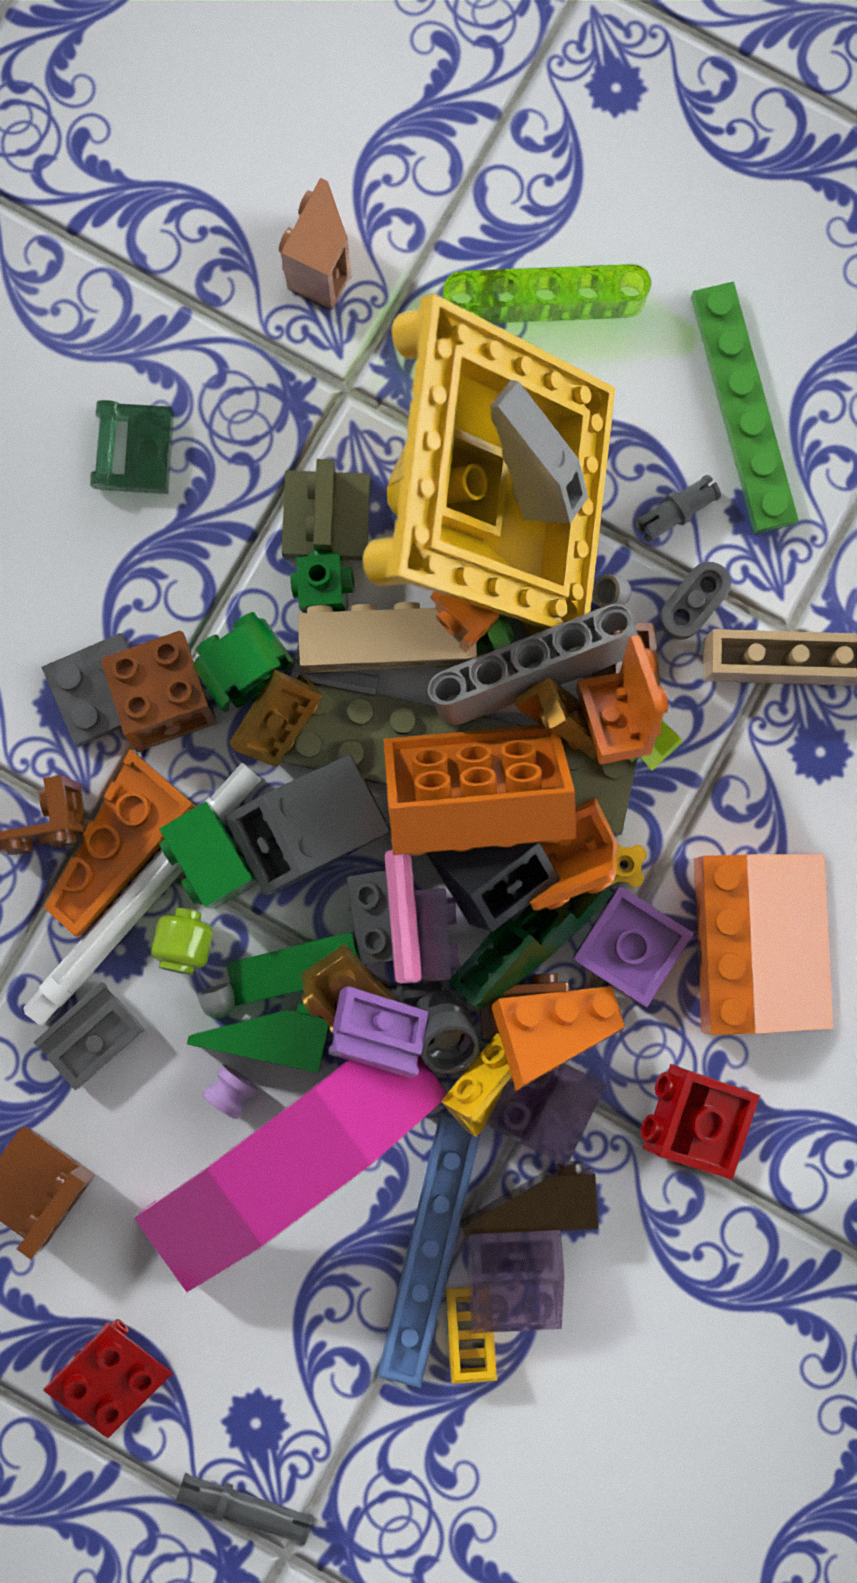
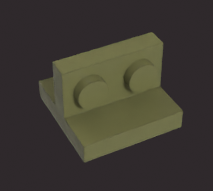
(326, 512)

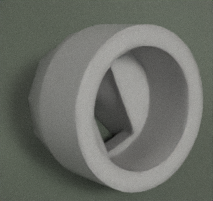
(611, 590)
(217, 1000)

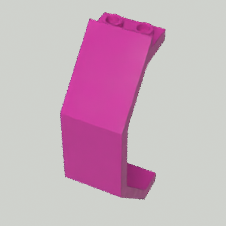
(286, 1168)

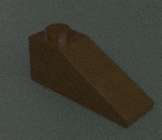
(549, 1202)

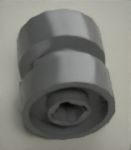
(449, 1034)

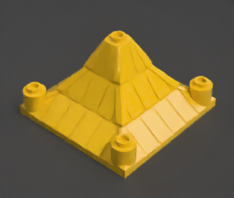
(455, 492)

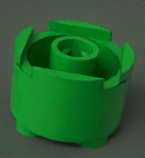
(241, 661)

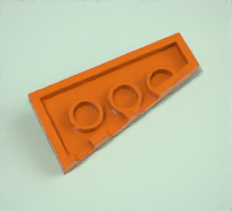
(116, 844)

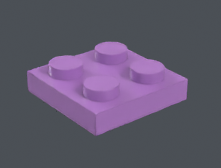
(632, 946)

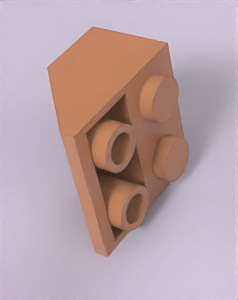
(316, 249)

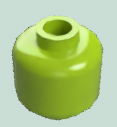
(182, 941)

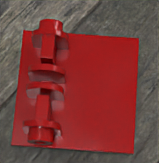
(107, 1379)

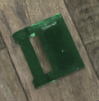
(146, 447)

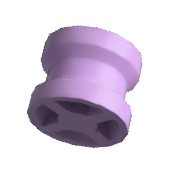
(230, 1092)

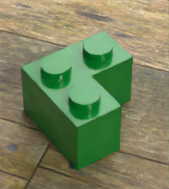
(207, 856)

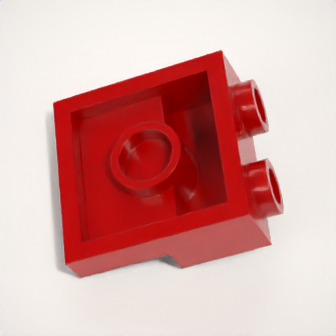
(699, 1121)

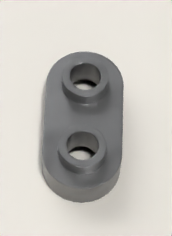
(693, 601)

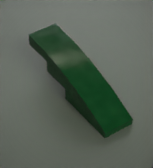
(522, 946)

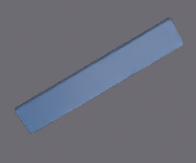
(429, 1253)

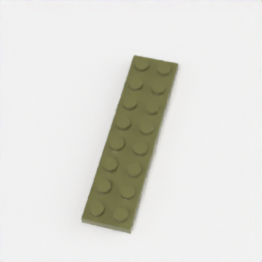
(360, 722)

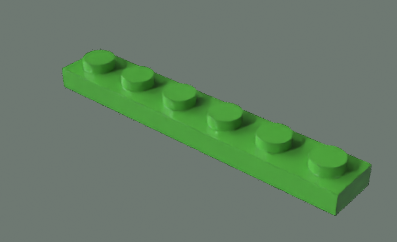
(744, 408)

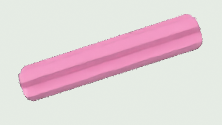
(403, 918)

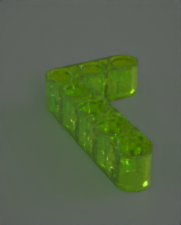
(562, 281)

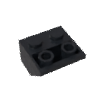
(494, 880)

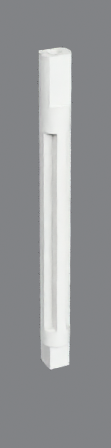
(126, 911)

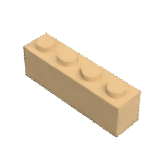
(376, 639)
(780, 657)

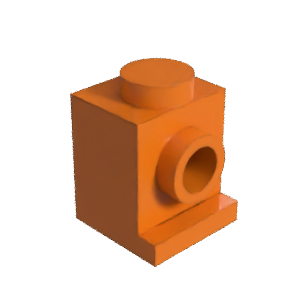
(463, 618)

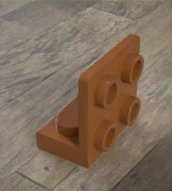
(157, 691)
(65, 807)
(38, 1189)

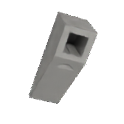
(540, 462)

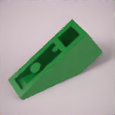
(281, 970)
(279, 1038)

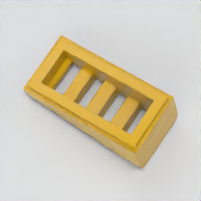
(467, 1375)

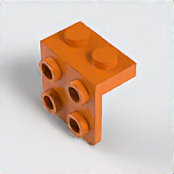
(624, 707)
(581, 862)

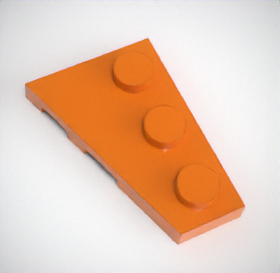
(553, 1028)

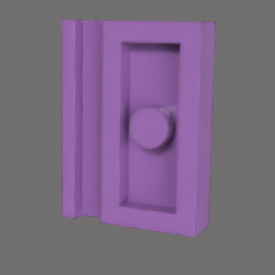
(378, 1032)

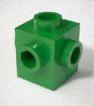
(322, 581)

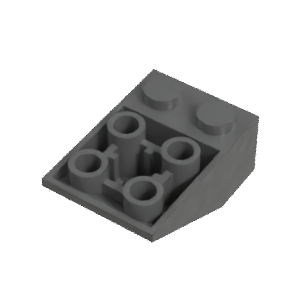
(307, 825)

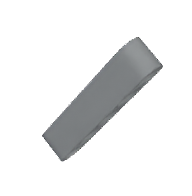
(512, 662)

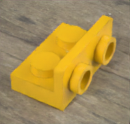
(479, 1088)

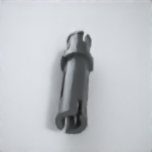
(244, 1508)

